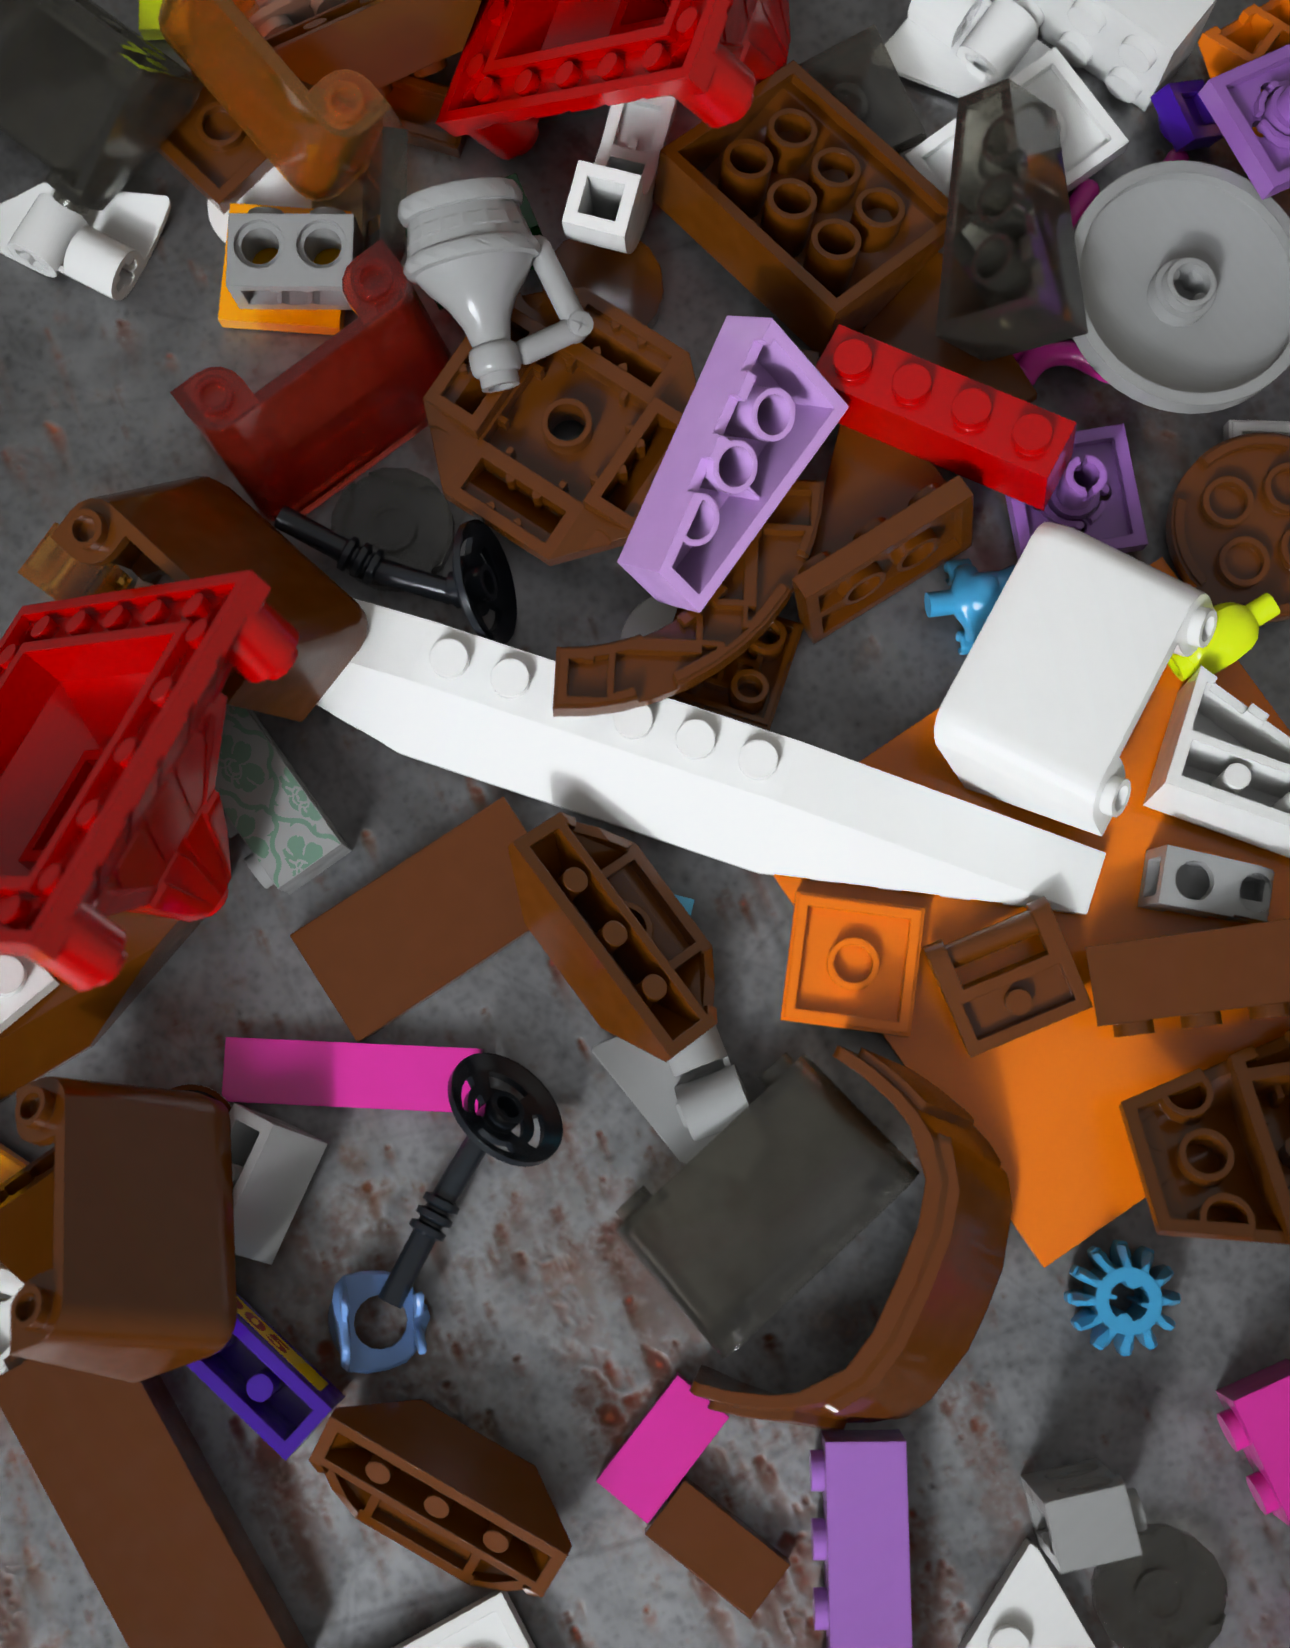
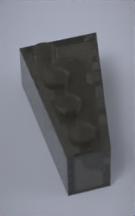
(1008, 229)

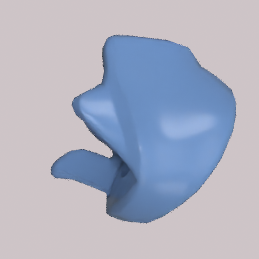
(355, 1355)

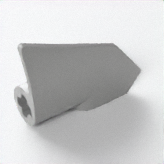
(681, 1098)

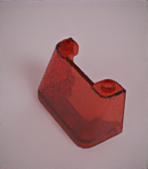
(336, 405)

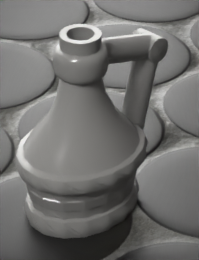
(472, 258)

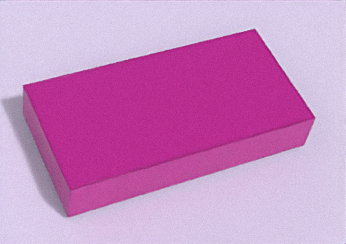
(661, 1449)

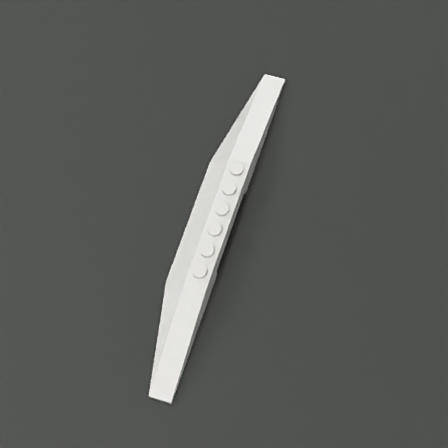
(690, 775)

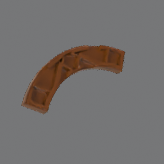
(700, 644)

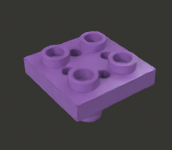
(1238, 105)
(1097, 467)

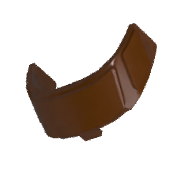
(940, 1285)

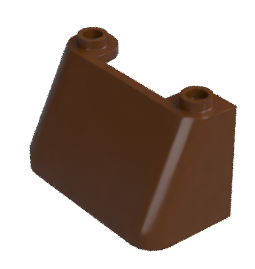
(208, 530)
(136, 1230)

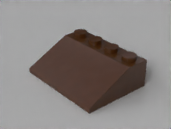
(804, 206)

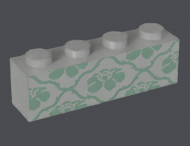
(272, 807)

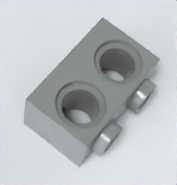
(291, 276)
(1084, 1515)

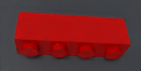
(948, 417)

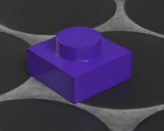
(1184, 116)

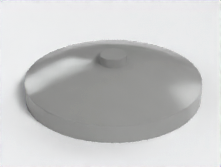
(1185, 287)

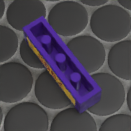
(268, 1383)

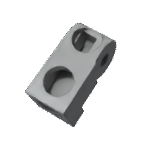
(1205, 885)

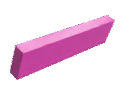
(341, 1074)

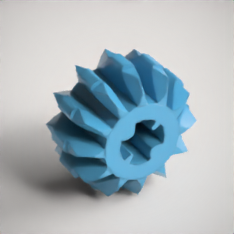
(1146, 1305)

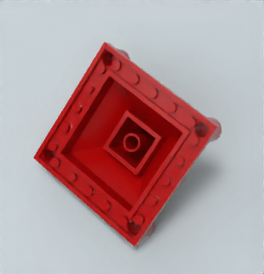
(583, 54)
(116, 761)

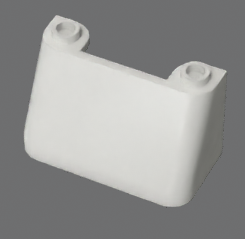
(1066, 676)

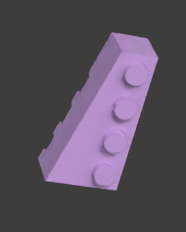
(730, 462)

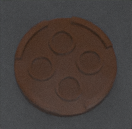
(1234, 521)

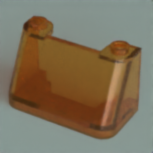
(311, 136)

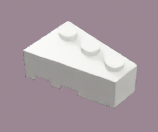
(1224, 767)

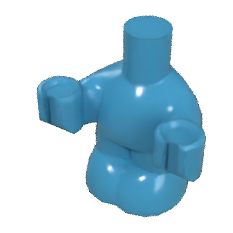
(968, 599)

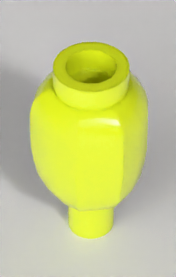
(1233, 637)

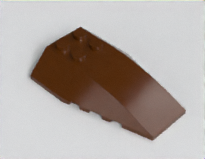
(1218, 1148)

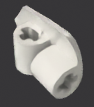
(964, 44)
(96, 249)

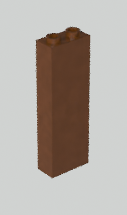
(144, 1510)

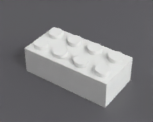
(1123, 42)

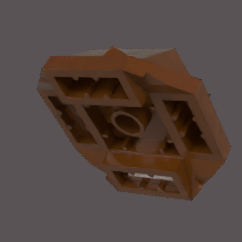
(551, 492)

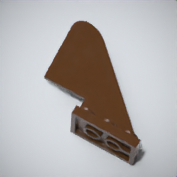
(883, 509)

